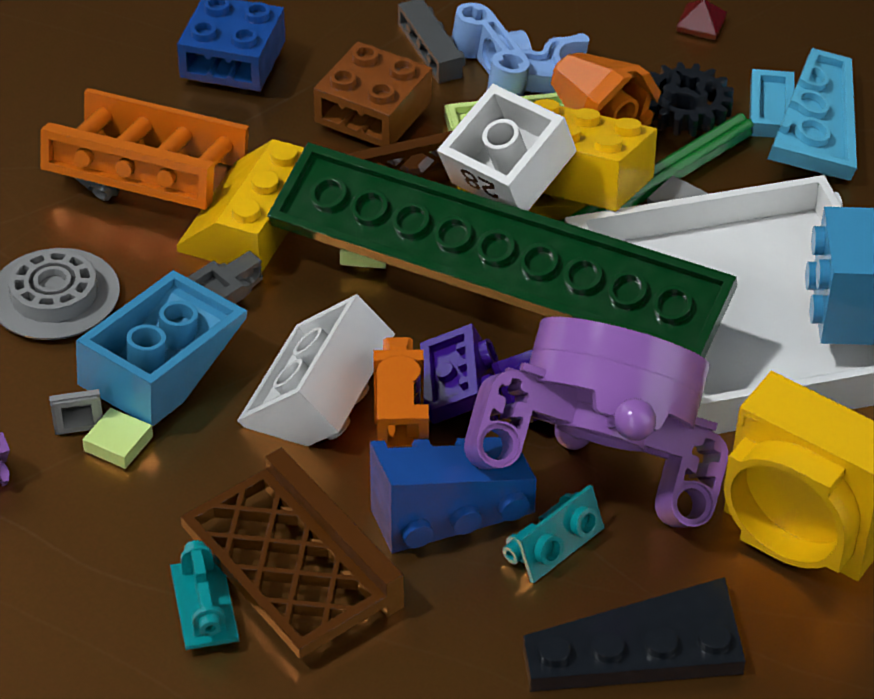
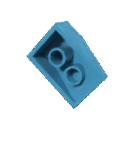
(157, 347)

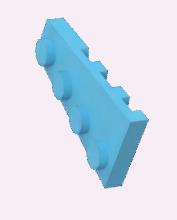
(820, 119)

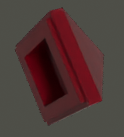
(702, 19)

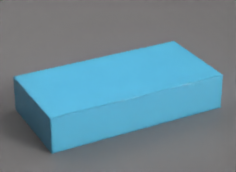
(769, 100)

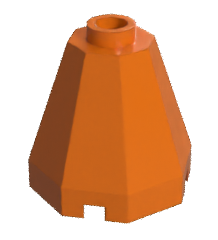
(605, 85)

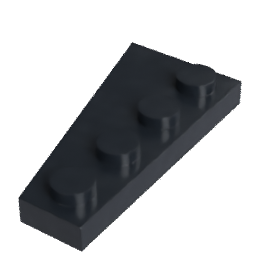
(648, 641)

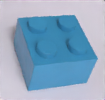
(843, 276)

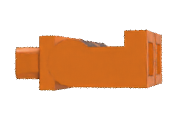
(399, 393)

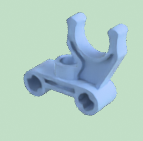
(509, 54)

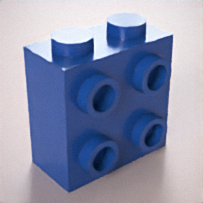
(231, 43)

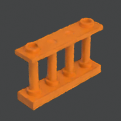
(126, 164)

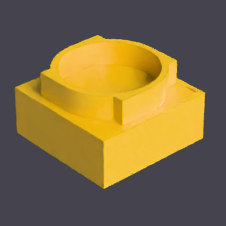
(803, 478)

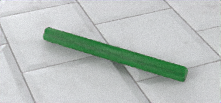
(689, 158)

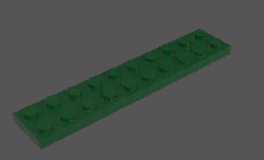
(500, 249)

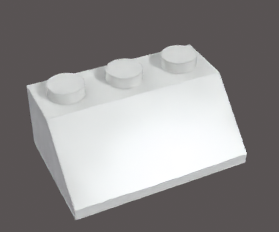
(318, 375)

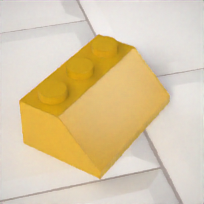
(240, 208)

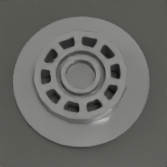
(44, 297)

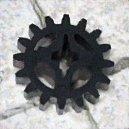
(691, 99)

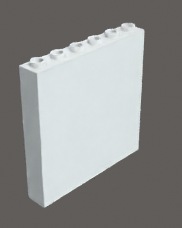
(766, 243)

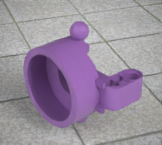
(615, 392)

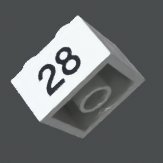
(507, 149)

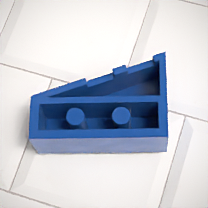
(438, 493)

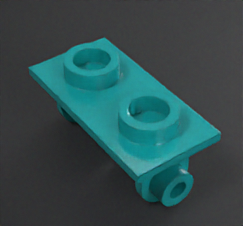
(557, 535)
(203, 598)

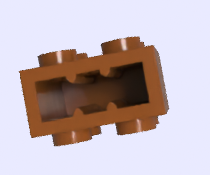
(373, 94)

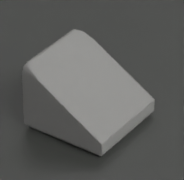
(75, 411)

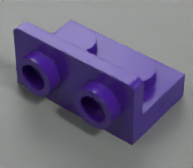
(455, 370)

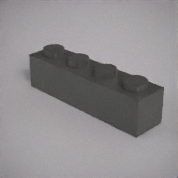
(431, 40)

